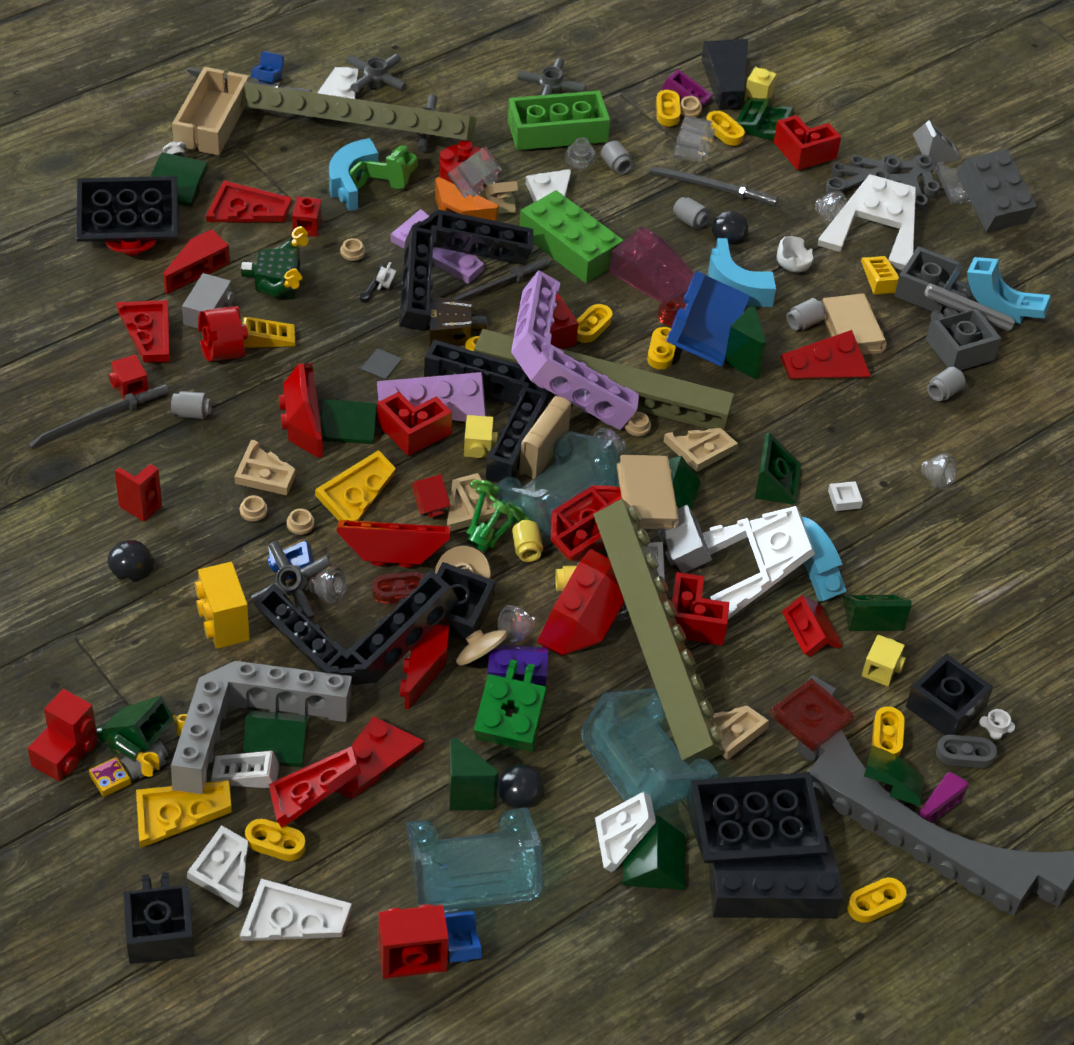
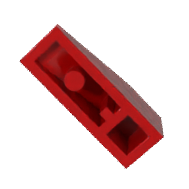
(200, 255)

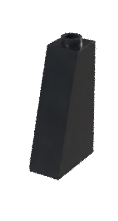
(726, 70)

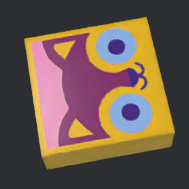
(109, 777)

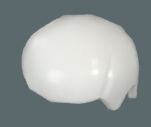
(793, 255)

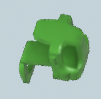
(396, 169)

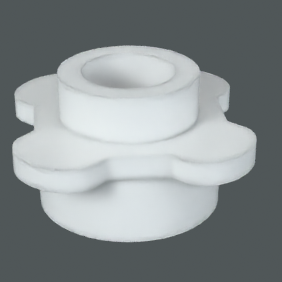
(175, 148)
(385, 276)
(1002, 720)

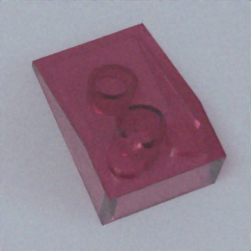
(650, 266)

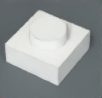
(845, 496)

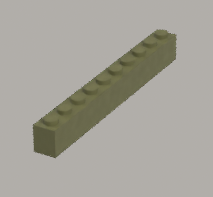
(359, 111)
(657, 393)
(659, 633)

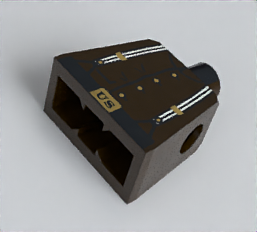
(452, 321)

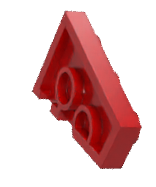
(247, 204)
(148, 328)
(829, 358)
(378, 750)
(310, 785)

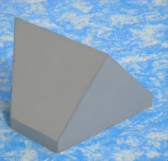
(935, 144)

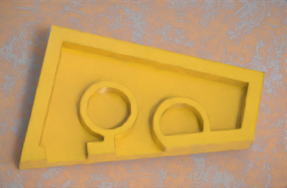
(356, 488)
(170, 812)

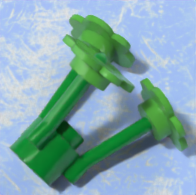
(482, 535)

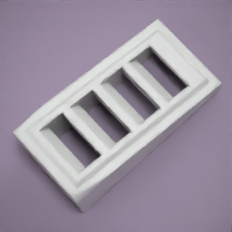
(258, 760)

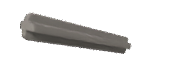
(963, 304)

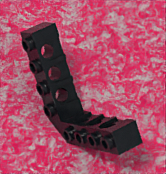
(458, 234)
(501, 382)
(381, 649)

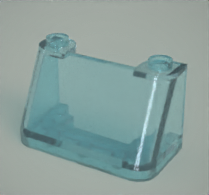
(578, 465)
(636, 752)
(477, 867)

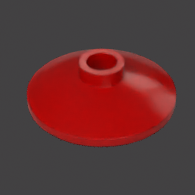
(132, 247)

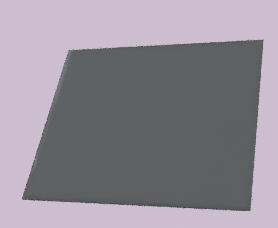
(381, 363)

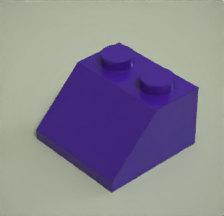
(524, 655)

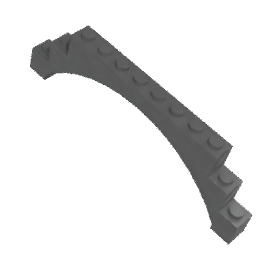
(991, 872)

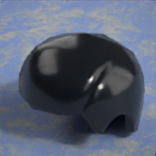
(730, 226)
(130, 560)
(520, 786)

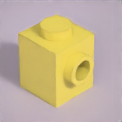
(760, 84)
(479, 436)
(884, 660)

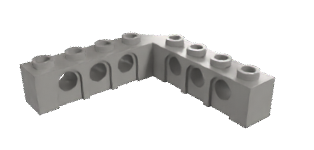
(253, 686)

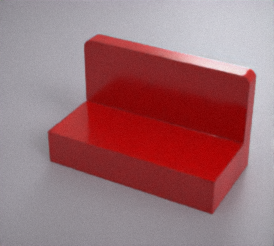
(139, 493)
(810, 625)

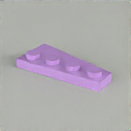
(461, 265)
(459, 392)

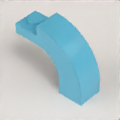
(340, 165)
(758, 285)
(994, 293)
(823, 564)

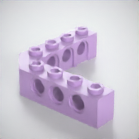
(557, 371)

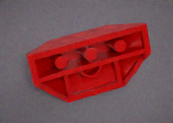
(302, 410)
(574, 525)
(393, 542)
(584, 607)

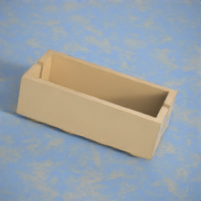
(209, 111)

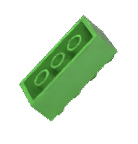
(557, 119)
(570, 235)

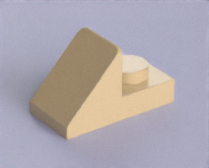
(503, 195)

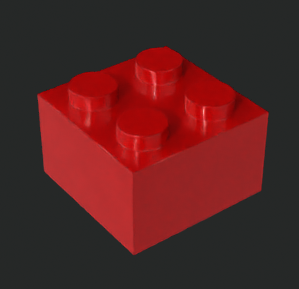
(412, 941)

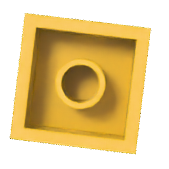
(222, 605)

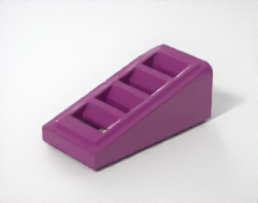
(685, 86)
(945, 797)

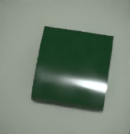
(761, 118)
(188, 173)
(892, 770)

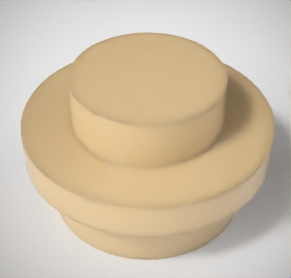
(690, 106)
(352, 249)
(638, 424)
(253, 508)
(300, 521)

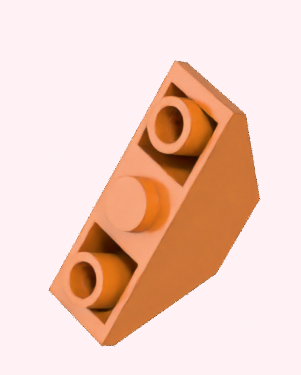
(450, 199)

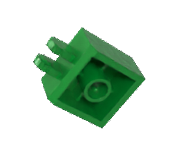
(506, 694)

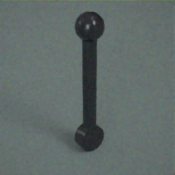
(365, 296)

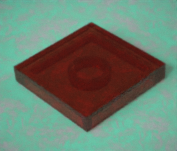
(811, 714)

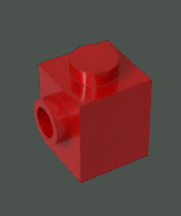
(307, 214)
(128, 376)
(431, 495)

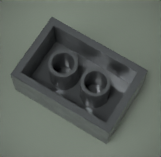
(996, 190)

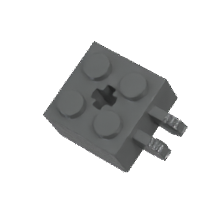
(928, 268)
(962, 338)

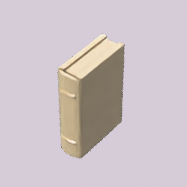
(854, 314)
(539, 443)
(649, 486)

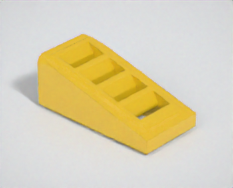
(880, 274)
(261, 332)

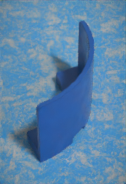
(707, 318)

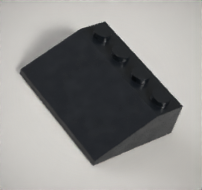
(127, 208)
(756, 817)
(777, 887)

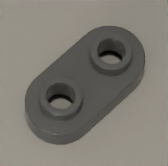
(965, 751)

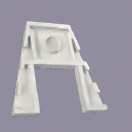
(883, 203)
(779, 548)

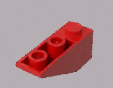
(424, 664)

